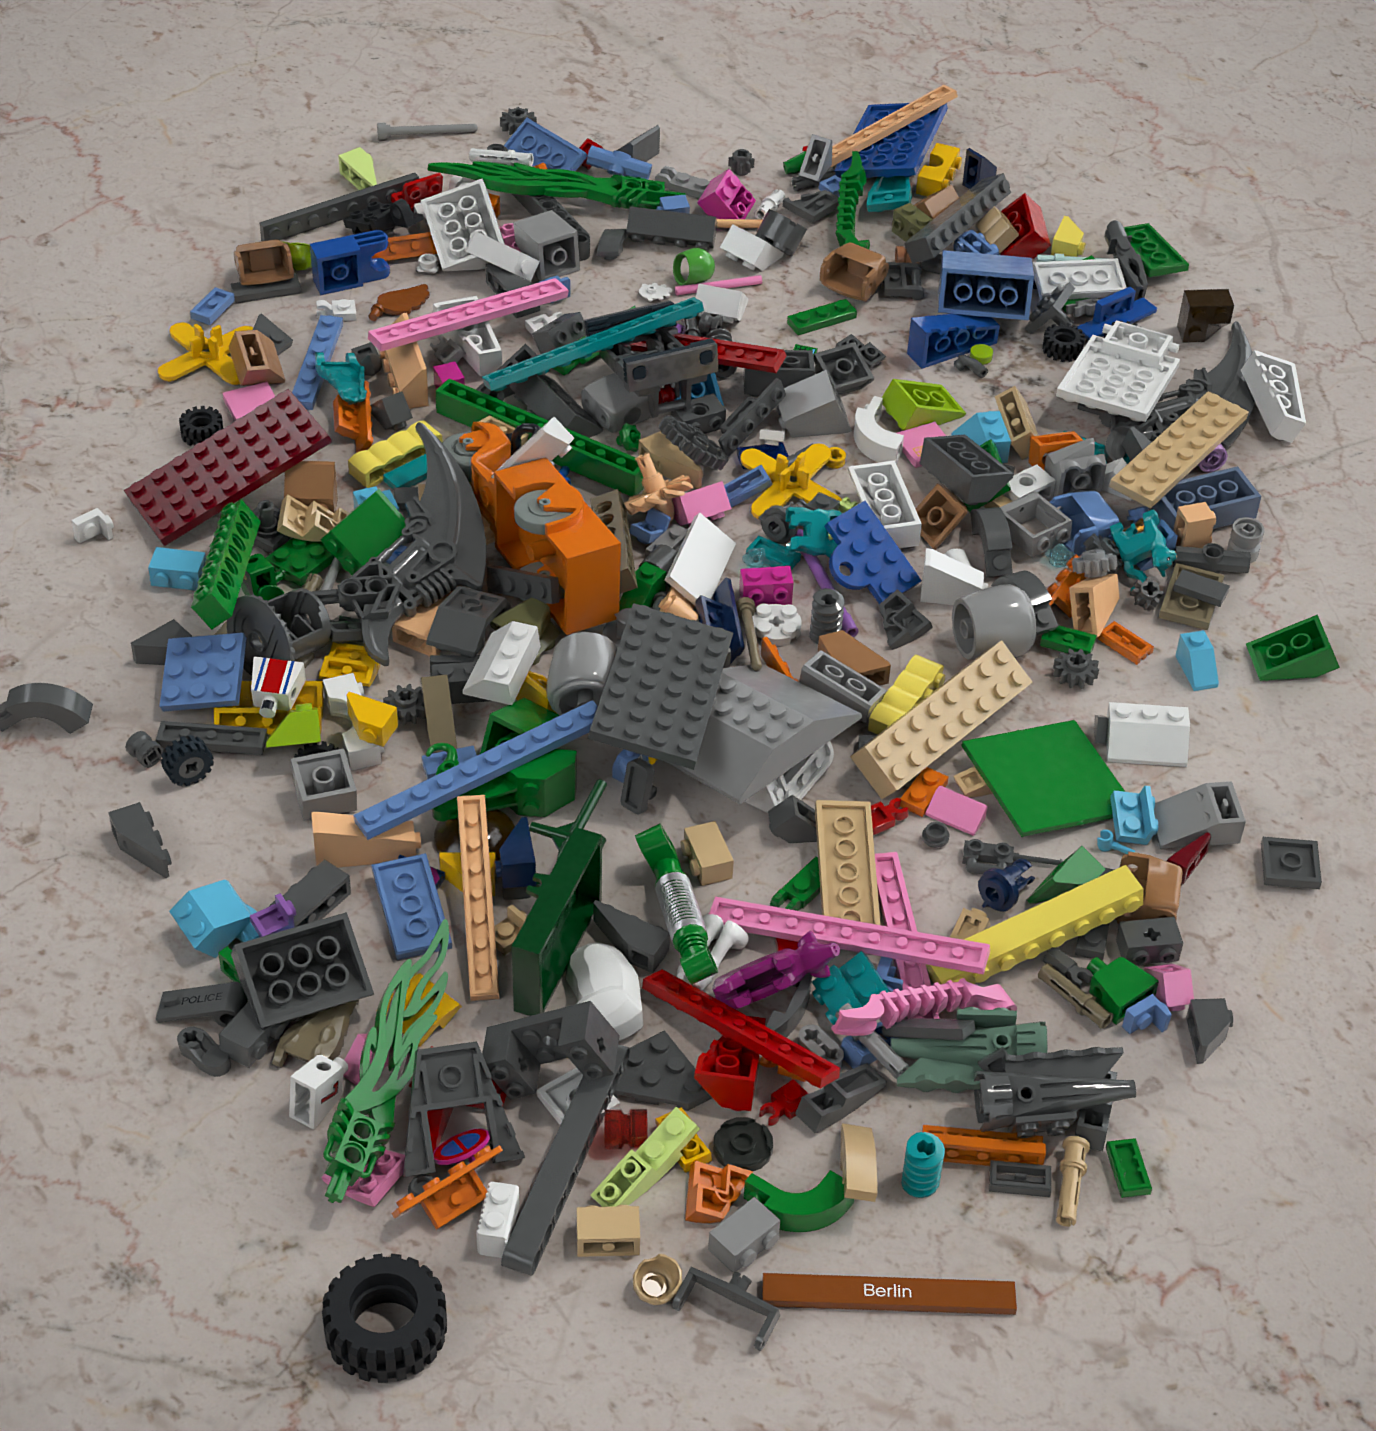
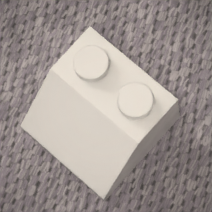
(750, 249)
(722, 302)

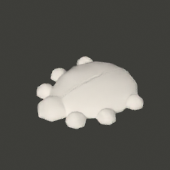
(655, 291)

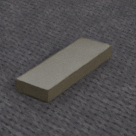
(438, 710)

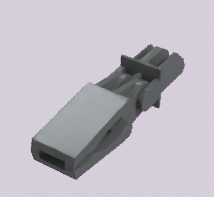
(1129, 260)

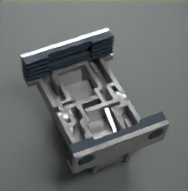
(663, 364)

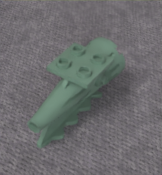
(954, 1062)

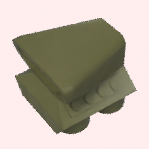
(532, 613)

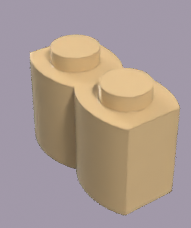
(997, 229)

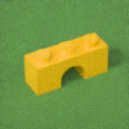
(941, 169)

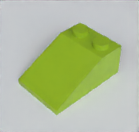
(920, 404)

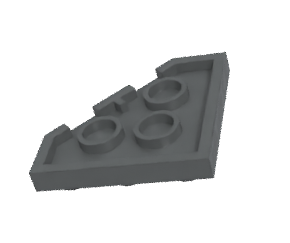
(661, 1073)

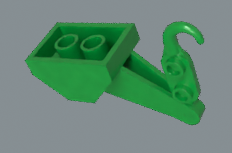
(529, 790)

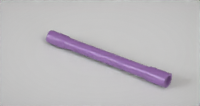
(824, 582)

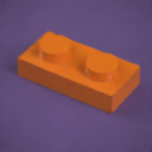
(922, 790)

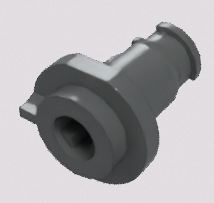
(775, 525)

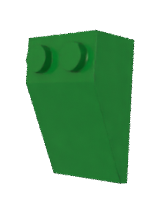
(1293, 652)

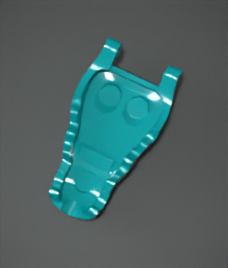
(344, 376)

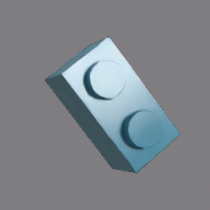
(176, 568)

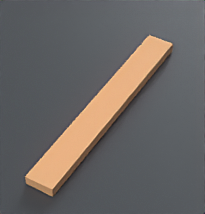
(892, 123)
(477, 898)

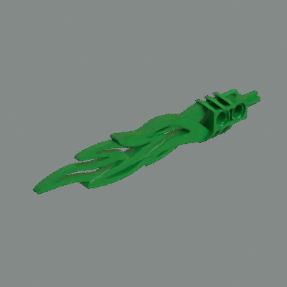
(527, 180)
(380, 1105)

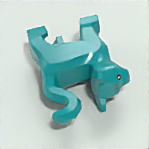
(815, 536)
(1139, 546)

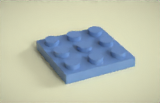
(203, 672)

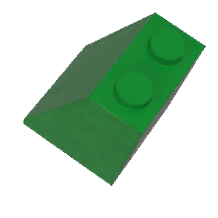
(365, 532)
(514, 721)

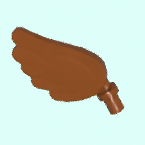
(400, 301)

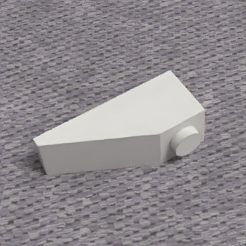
(502, 255)

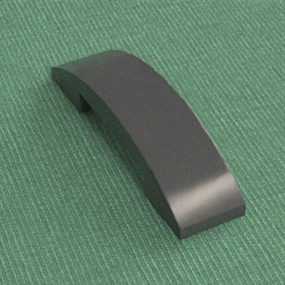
(786, 1023)

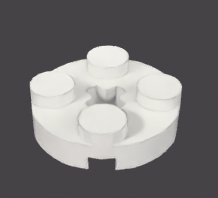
(784, 615)

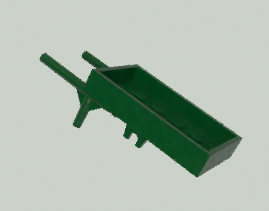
(560, 911)

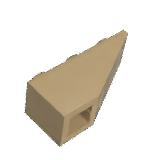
(669, 459)

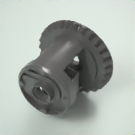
(280, 625)

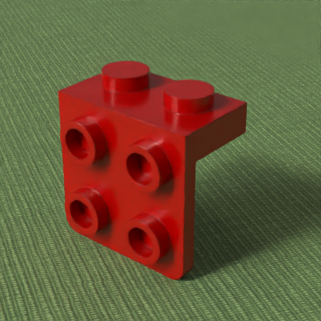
(419, 189)

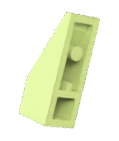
(357, 168)

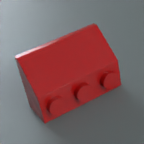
(1028, 221)

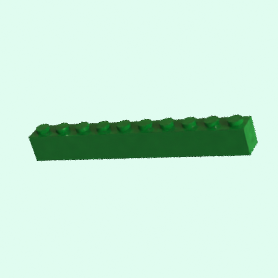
(585, 457)

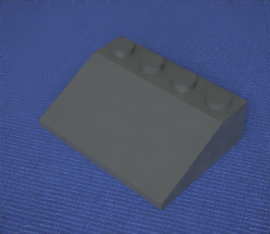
(302, 970)

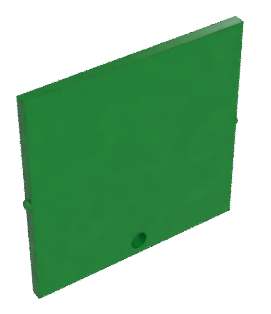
(1045, 776)

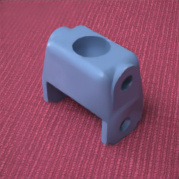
(1088, 516)

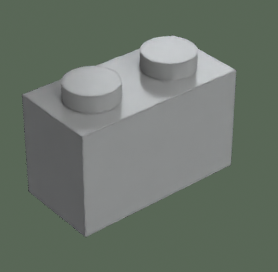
(744, 1235)

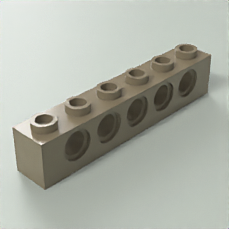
(613, 514)

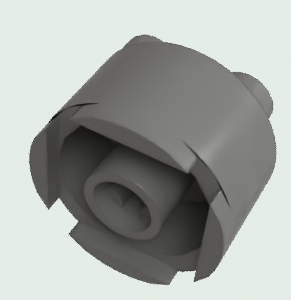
(781, 232)

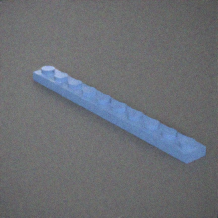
(476, 771)

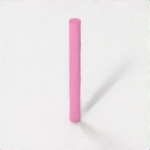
(730, 283)

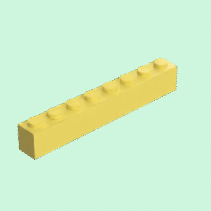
(1051, 924)

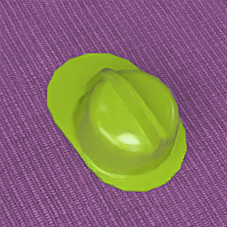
(300, 255)

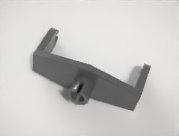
(734, 1291)

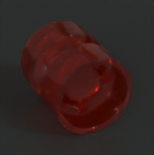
(625, 1128)

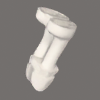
(728, 937)

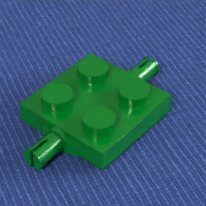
(299, 559)

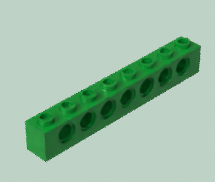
(225, 564)

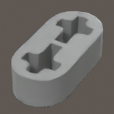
(823, 1046)

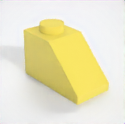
(1068, 239)

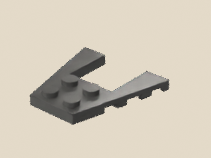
(449, 1079)

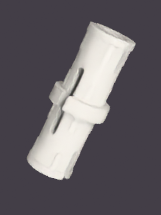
(770, 202)

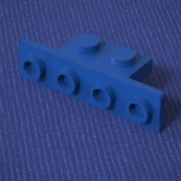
(1117, 307)

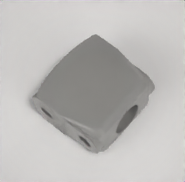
(612, 404)

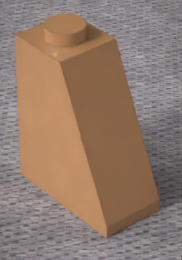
(856, 656)

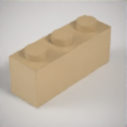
(1017, 420)

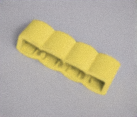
(388, 455)
(910, 688)

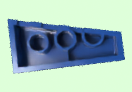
(948, 336)

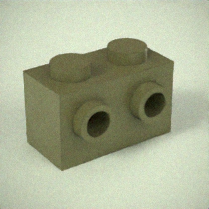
(908, 221)

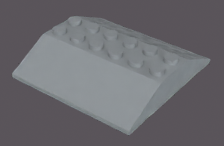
(763, 729)

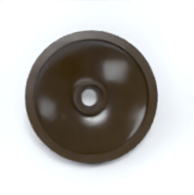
(498, 828)

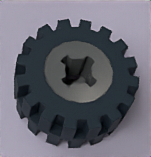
(187, 760)

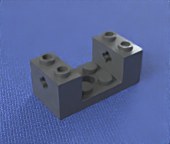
(573, 1032)

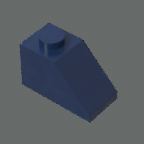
(976, 168)

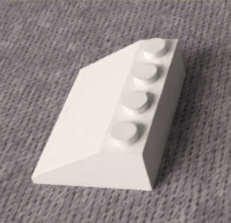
(452, 220)

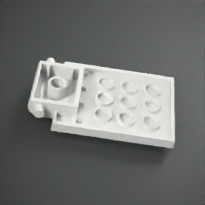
(1122, 371)

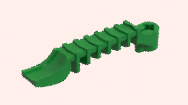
(850, 189)

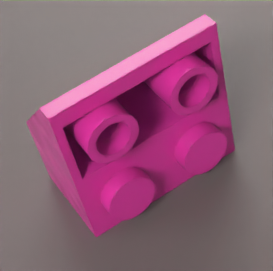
(726, 197)

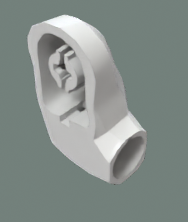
(610, 982)

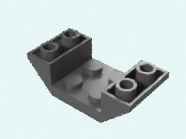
(463, 620)

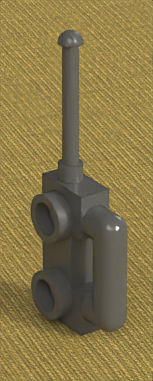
(999, 854)

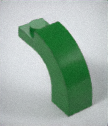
(803, 1210)

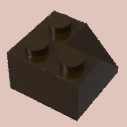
(1204, 313)

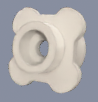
(428, 263)

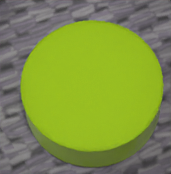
(982, 353)

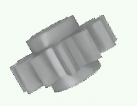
(1094, 563)

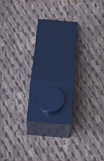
(517, 858)

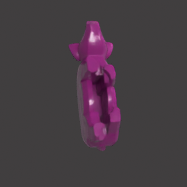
(775, 972)

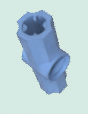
(618, 163)

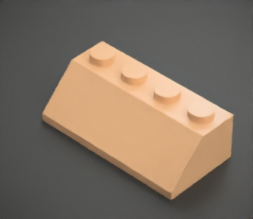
(406, 371)

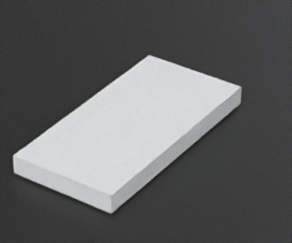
(1090, 277)
(700, 560)

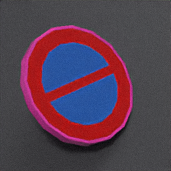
(461, 1147)

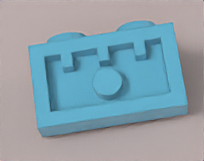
(1134, 816)

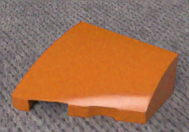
(713, 1191)

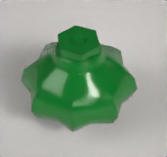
(629, 437)

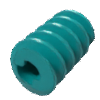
(922, 1165)

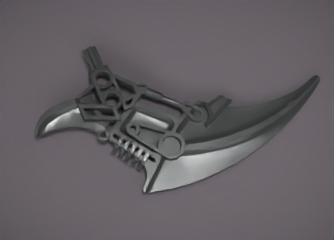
(1224, 380)
(444, 554)

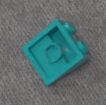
(848, 984)

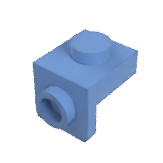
(653, 526)

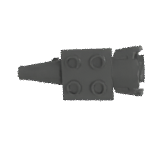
(1053, 1090)

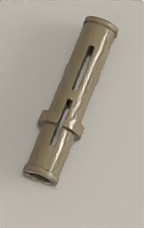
(1084, 1003)

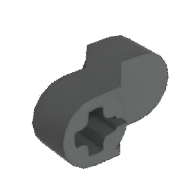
(203, 1051)

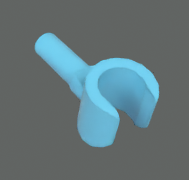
(1106, 843)

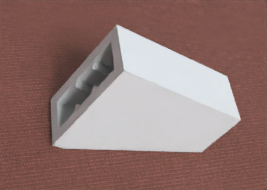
(948, 579)

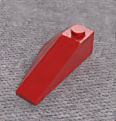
(729, 1072)

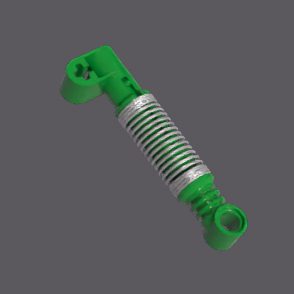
(678, 904)

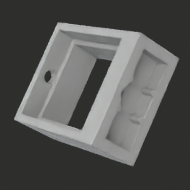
(1037, 507)

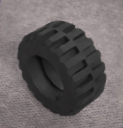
(388, 1353)

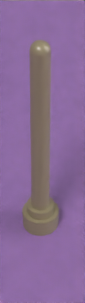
(746, 609)

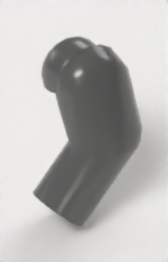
(972, 364)

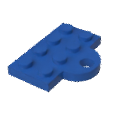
(868, 554)

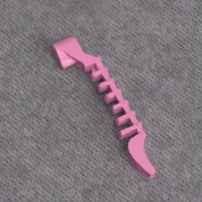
(896, 1005)

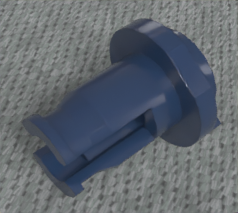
(1001, 887)

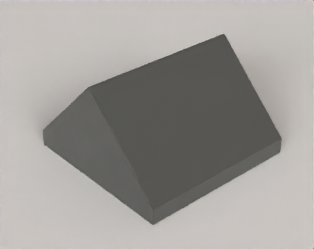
(644, 146)

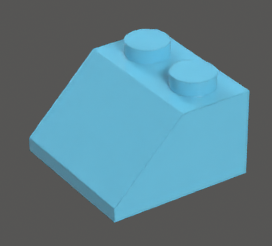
(984, 427)
(211, 916)

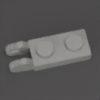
(682, 182)

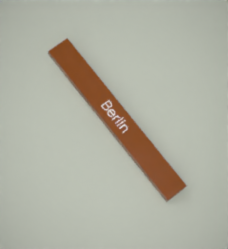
(889, 1293)

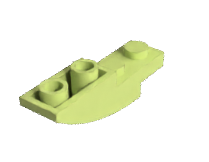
(647, 1165)

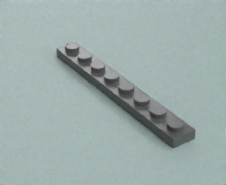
(330, 210)

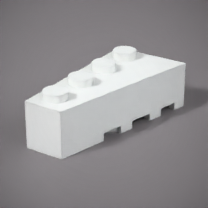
(476, 341)
(1276, 394)

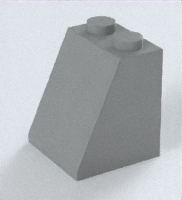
(550, 242)
(813, 408)

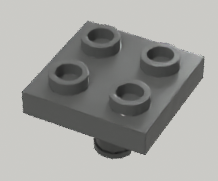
(1051, 309)
(267, 535)

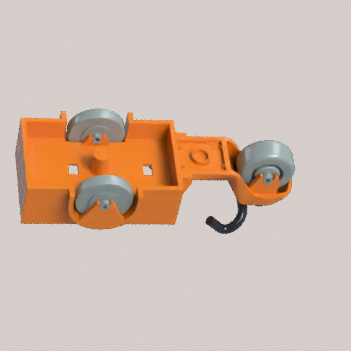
(542, 524)

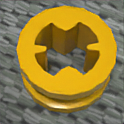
(840, 455)

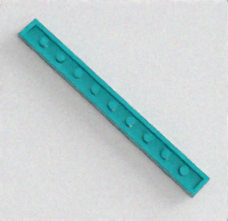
(585, 347)

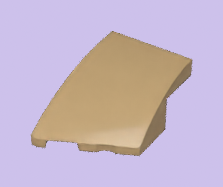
(307, 522)

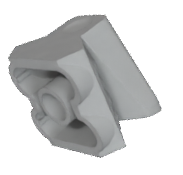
(1076, 468)

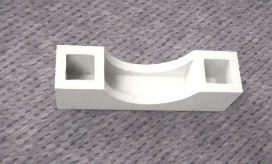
(358, 752)

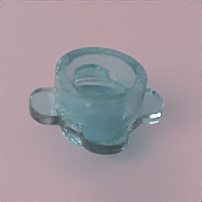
(756, 554)
(1059, 555)

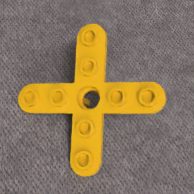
(195, 342)
(782, 490)

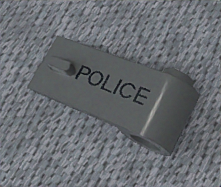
(217, 1000)

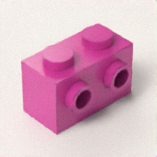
(769, 584)

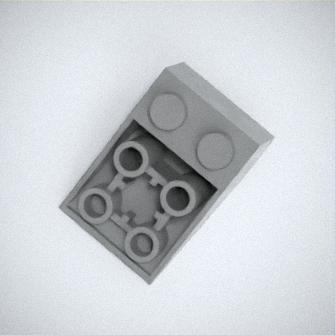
(1197, 811)

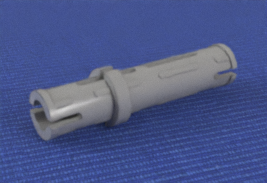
(880, 1050)

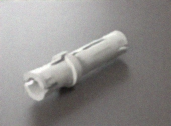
(522, 158)

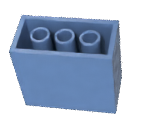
(985, 285)

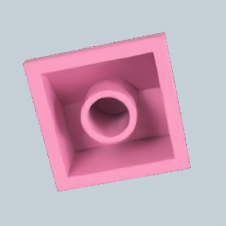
(708, 501)

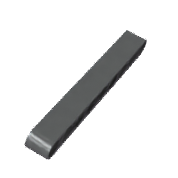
(540, 203)
(561, 1169)

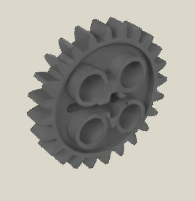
(693, 442)

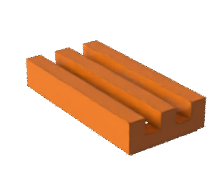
(1123, 644)

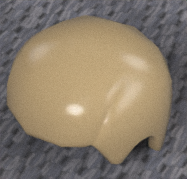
(657, 1279)

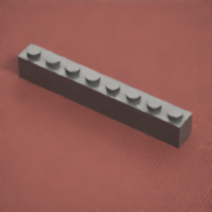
(957, 218)

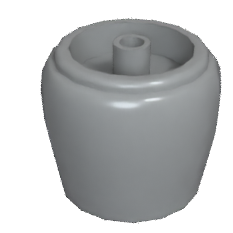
(992, 617)
(579, 670)

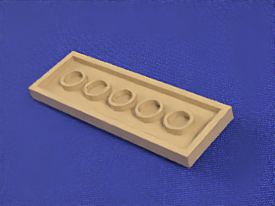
(847, 860)

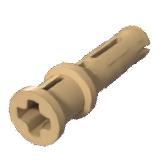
(1073, 1169)

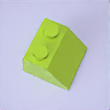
(297, 727)

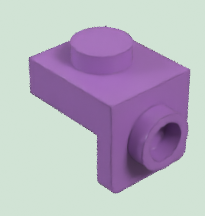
(274, 918)

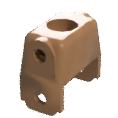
(263, 262)
(853, 271)
(1160, 886)

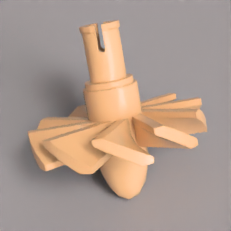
(657, 491)

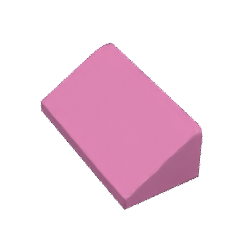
(956, 810)

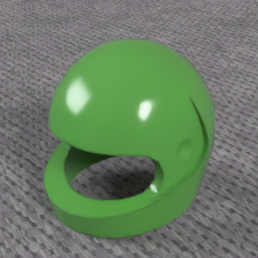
(700, 266)

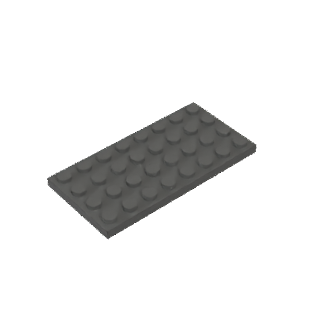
(661, 686)

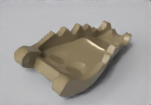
(316, 1035)

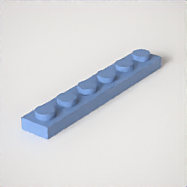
(323, 340)

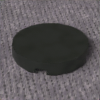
(743, 1144)

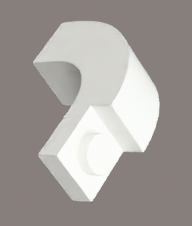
(871, 438)

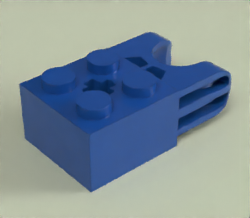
(348, 261)

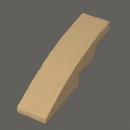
(858, 1162)

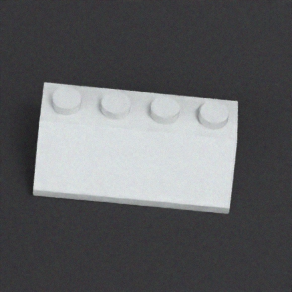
(888, 498)

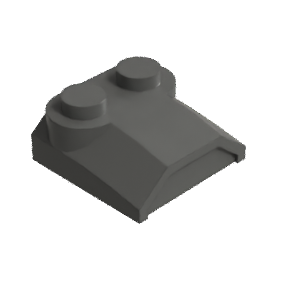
(845, 367)

